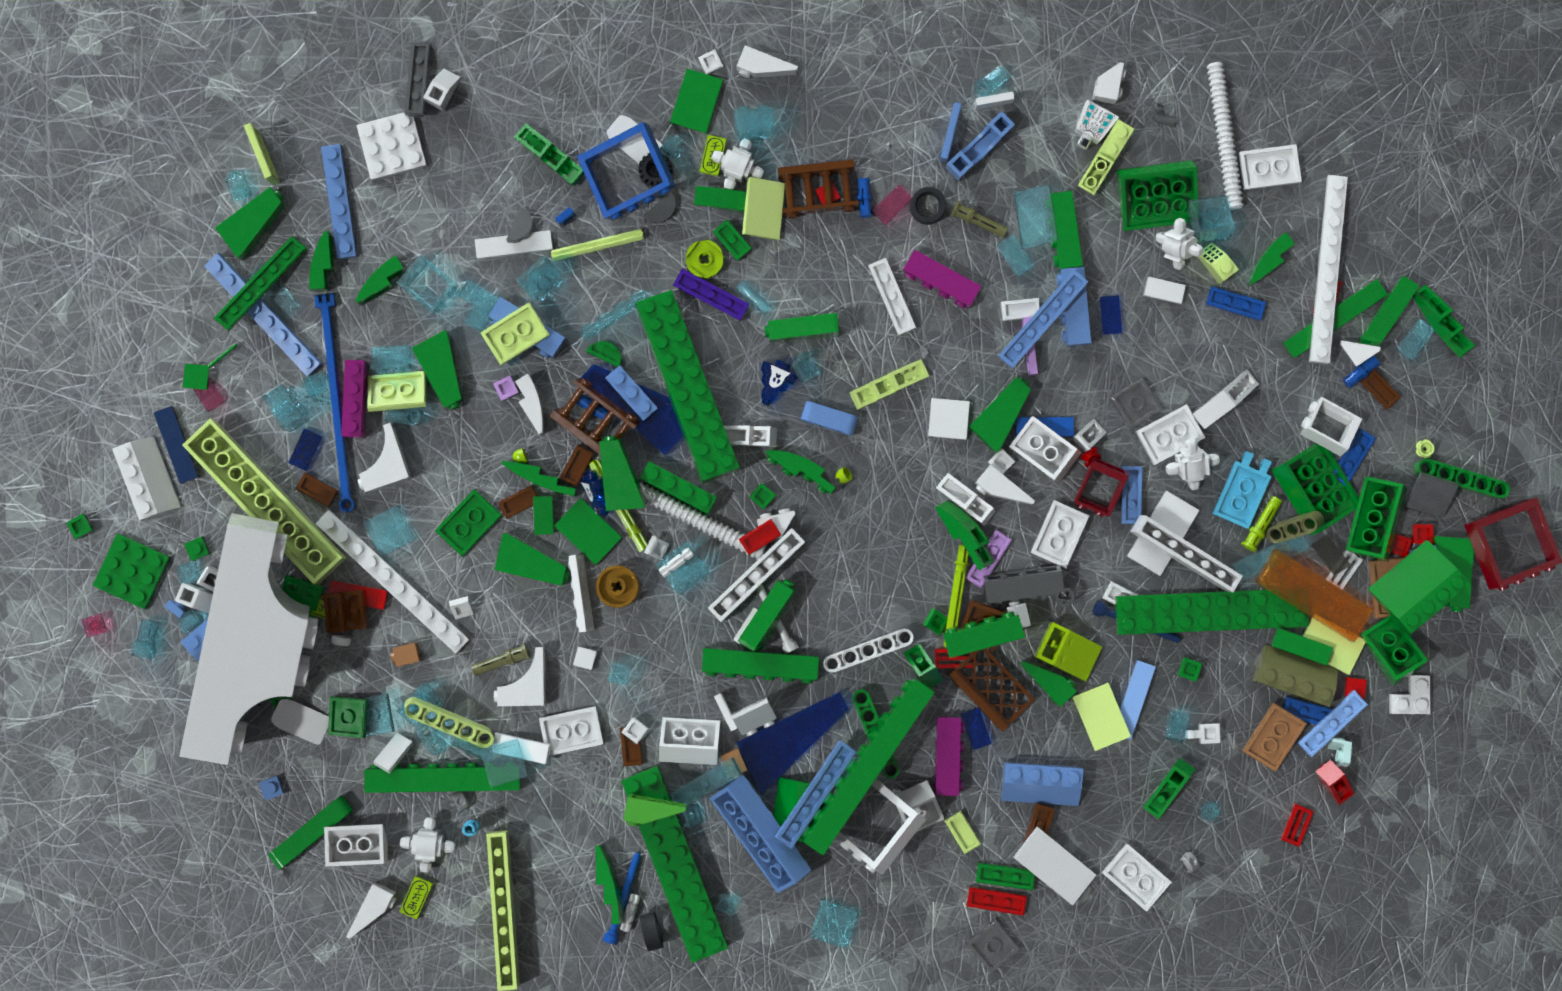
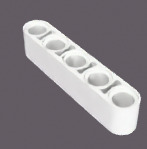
(858, 650)

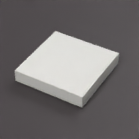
(948, 418)

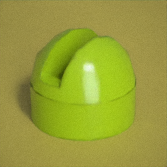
(520, 456)
(844, 475)

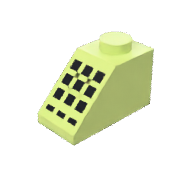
(1217, 263)

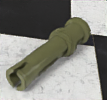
(1000, 229)
(509, 657)

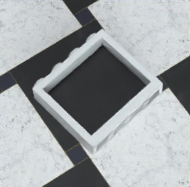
(899, 840)

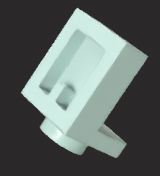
(1343, 752)

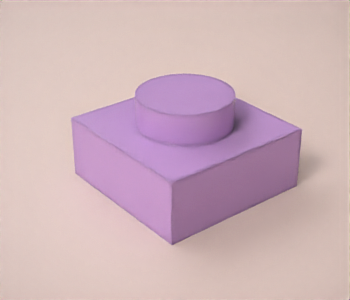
(506, 388)

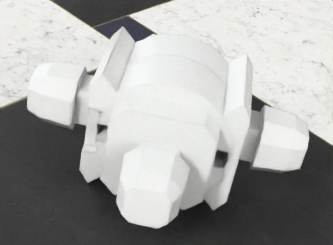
(737, 164)
(1179, 244)
(1192, 464)
(427, 844)

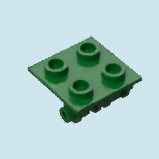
(303, 592)

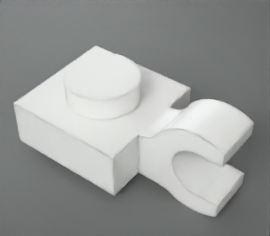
(1207, 733)

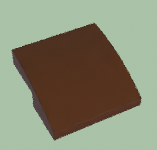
(345, 611)

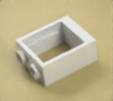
(1338, 413)

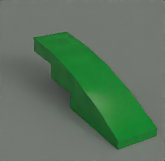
(549, 154)
(720, 199)
(1388, 312)
(1440, 318)
(533, 474)
(606, 876)

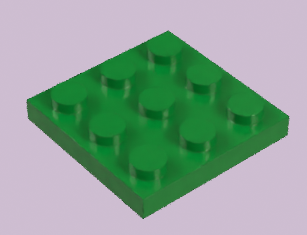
(131, 571)

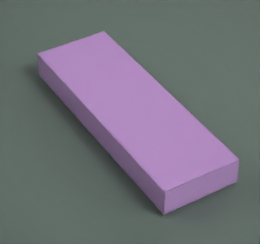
(1030, 355)
(996, 548)

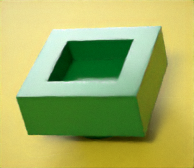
(762, 496)
(79, 526)
(197, 548)
(935, 621)
(1189, 669)

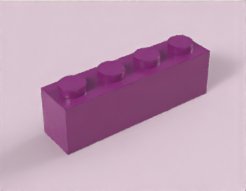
(941, 279)
(354, 399)
(948, 756)

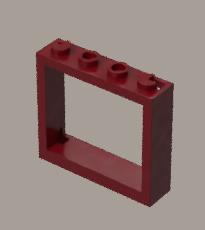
(1484, 553)

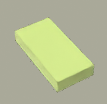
(962, 832)

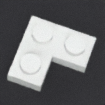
(1416, 701)

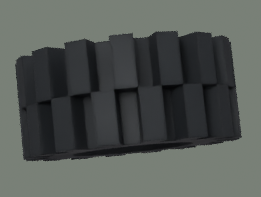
(644, 174)

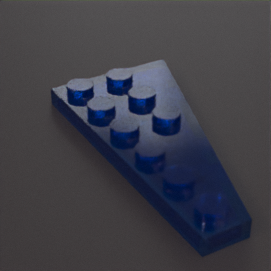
(659, 428)
(781, 744)

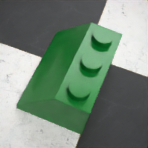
(787, 796)

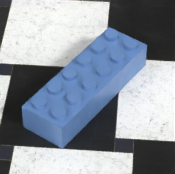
(756, 831)

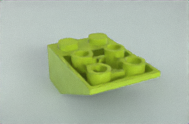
(1068, 651)

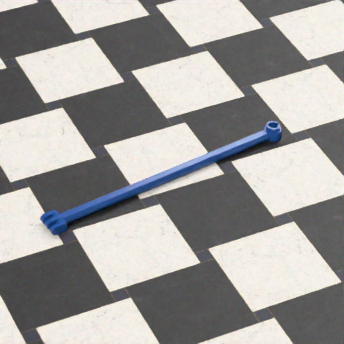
(325, 307)

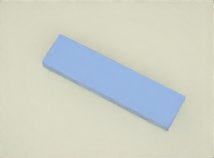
(1136, 694)
(1332, 723)

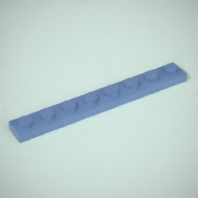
(265, 317)

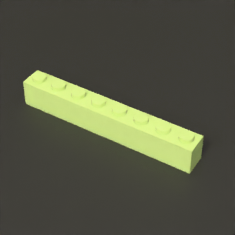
(503, 910)

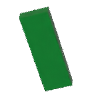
(1302, 646)
(1005, 876)

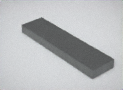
(417, 79)

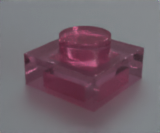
(94, 625)

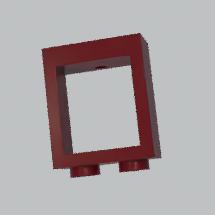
(1109, 470)

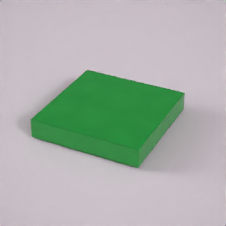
(347, 717)

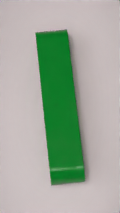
(1471, 478)
(869, 725)
(310, 832)

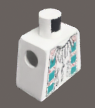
(1093, 124)

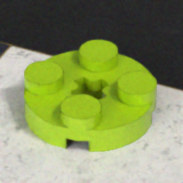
(715, 259)

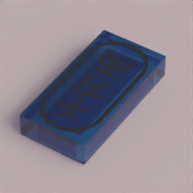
(305, 449)

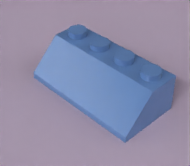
(1041, 783)

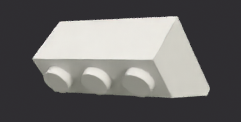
(689, 741)
(355, 845)

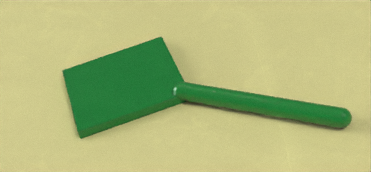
(197, 375)

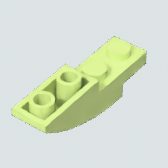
(1105, 157)

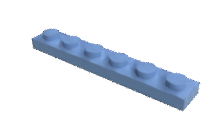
(339, 201)
(1043, 319)
(815, 794)

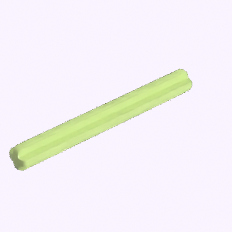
(597, 244)

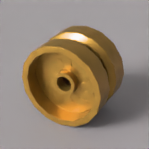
(606, 586)

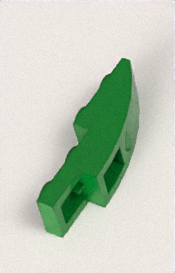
(794, 464)
(964, 527)

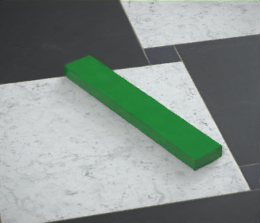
(260, 283)
(1343, 313)

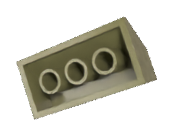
(1296, 676)

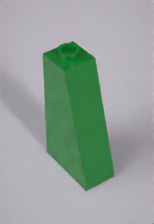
(250, 222)
(802, 328)
(439, 365)
(997, 419)
(619, 478)
(1460, 554)
(525, 561)
(768, 615)

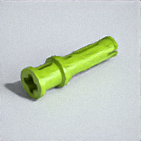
(1257, 532)

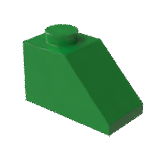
(923, 666)

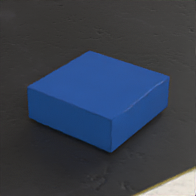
(565, 216)

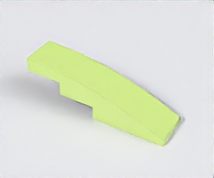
(889, 384)

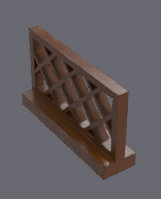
(980, 700)

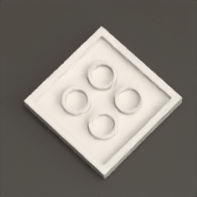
(391, 146)

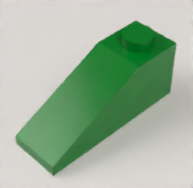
(1053, 685)
(1169, 788)

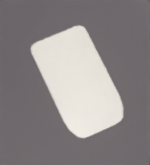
(635, 149)
(300, 721)

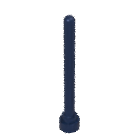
(1101, 609)

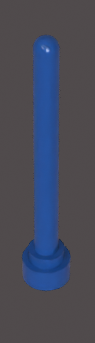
(612, 934)

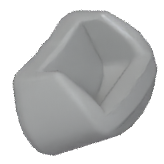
(460, 801)
(1190, 862)

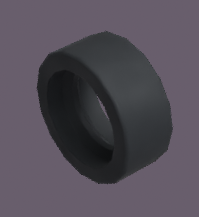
(928, 191)
(651, 931)

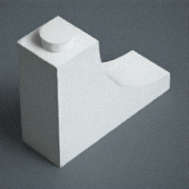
(1225, 399)
(389, 468)
(529, 689)

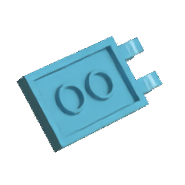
(1243, 491)

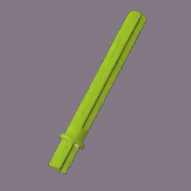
(625, 516)
(958, 587)

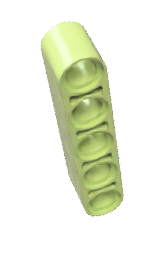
(455, 729)

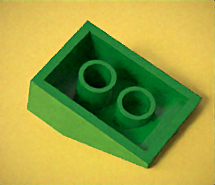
(1394, 650)

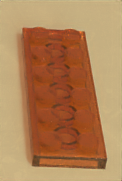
(1314, 595)

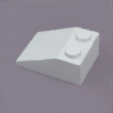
(1045, 449)
(754, 716)

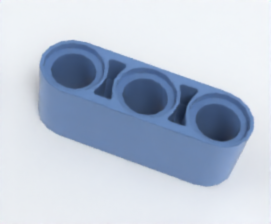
(829, 418)

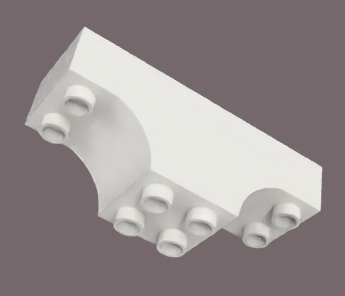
(248, 642)

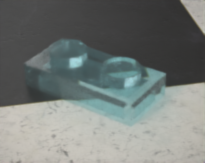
(1015, 256)
(1415, 339)

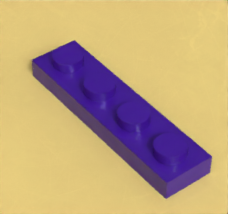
(711, 294)

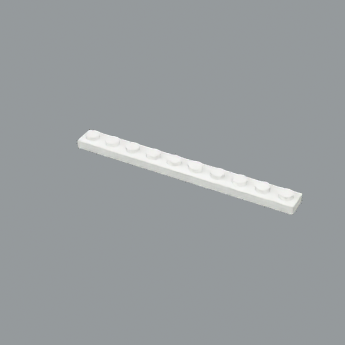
(1328, 269)
(392, 581)

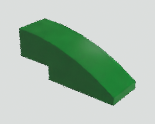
(1270, 258)
(322, 263)
(380, 280)

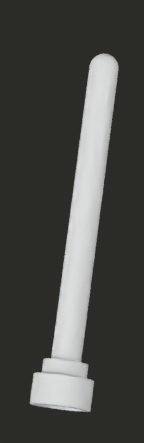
(788, 644)

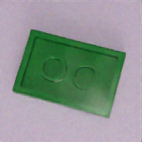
(696, 101)
(468, 522)
(588, 531)

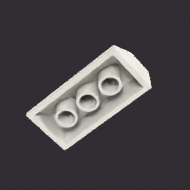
(146, 478)

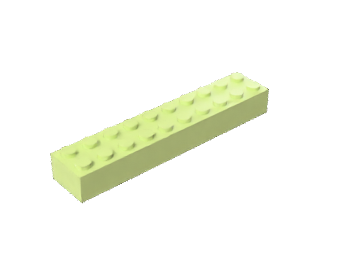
(263, 499)

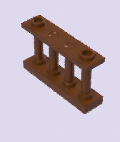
(825, 171)
(577, 427)

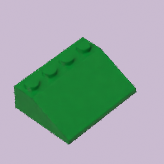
(1156, 194)
(1313, 486)
(1418, 587)

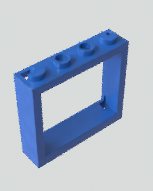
(642, 129)

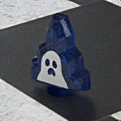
(775, 379)
(594, 490)

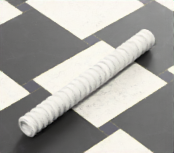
(1225, 135)
(696, 519)

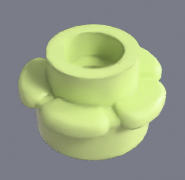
(1429, 448)

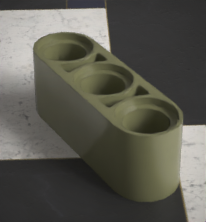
(1289, 532)

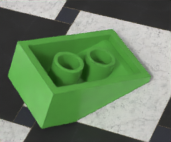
(647, 809)

